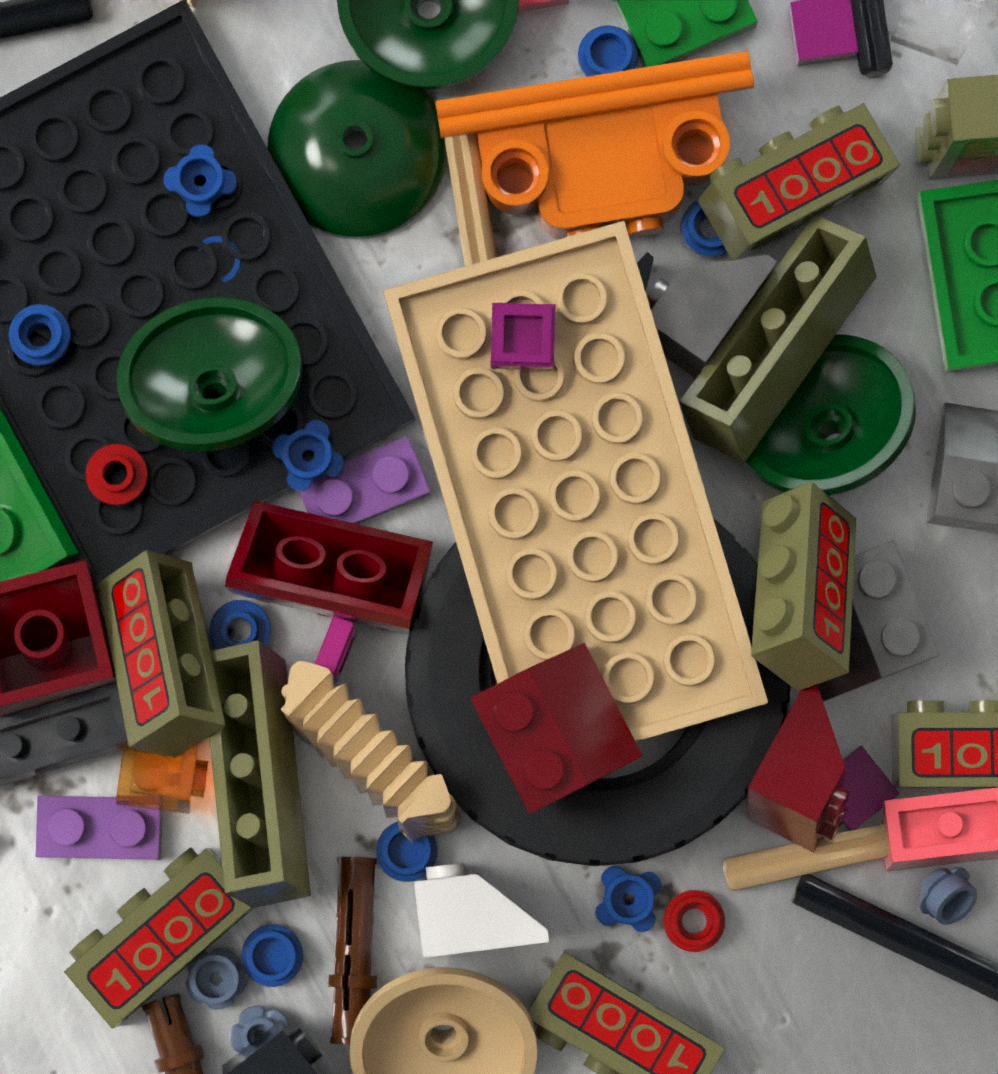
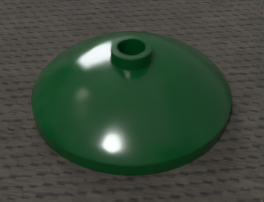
(424, 51)
(367, 188)
(205, 353)
(848, 391)

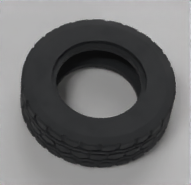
(613, 817)

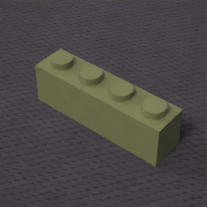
(778, 338)
(257, 780)

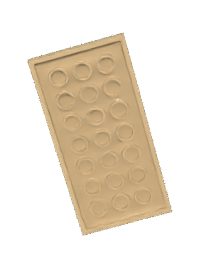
(578, 482)

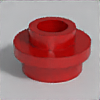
(130, 488)
(713, 926)

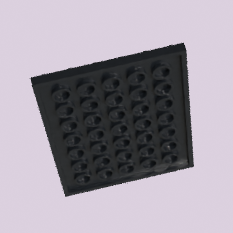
(115, 248)

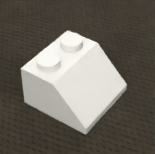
(470, 914)

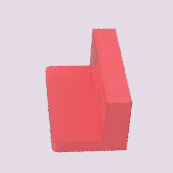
(941, 829)

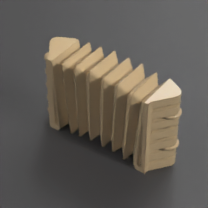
(367, 754)

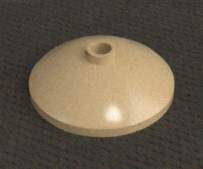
(486, 1037)

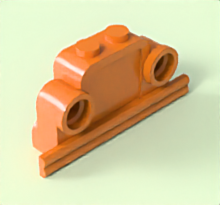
(602, 142)

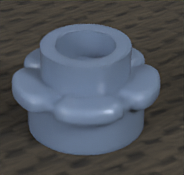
(947, 895)
(199, 983)
(252, 1020)

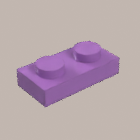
(369, 485)
(96, 829)

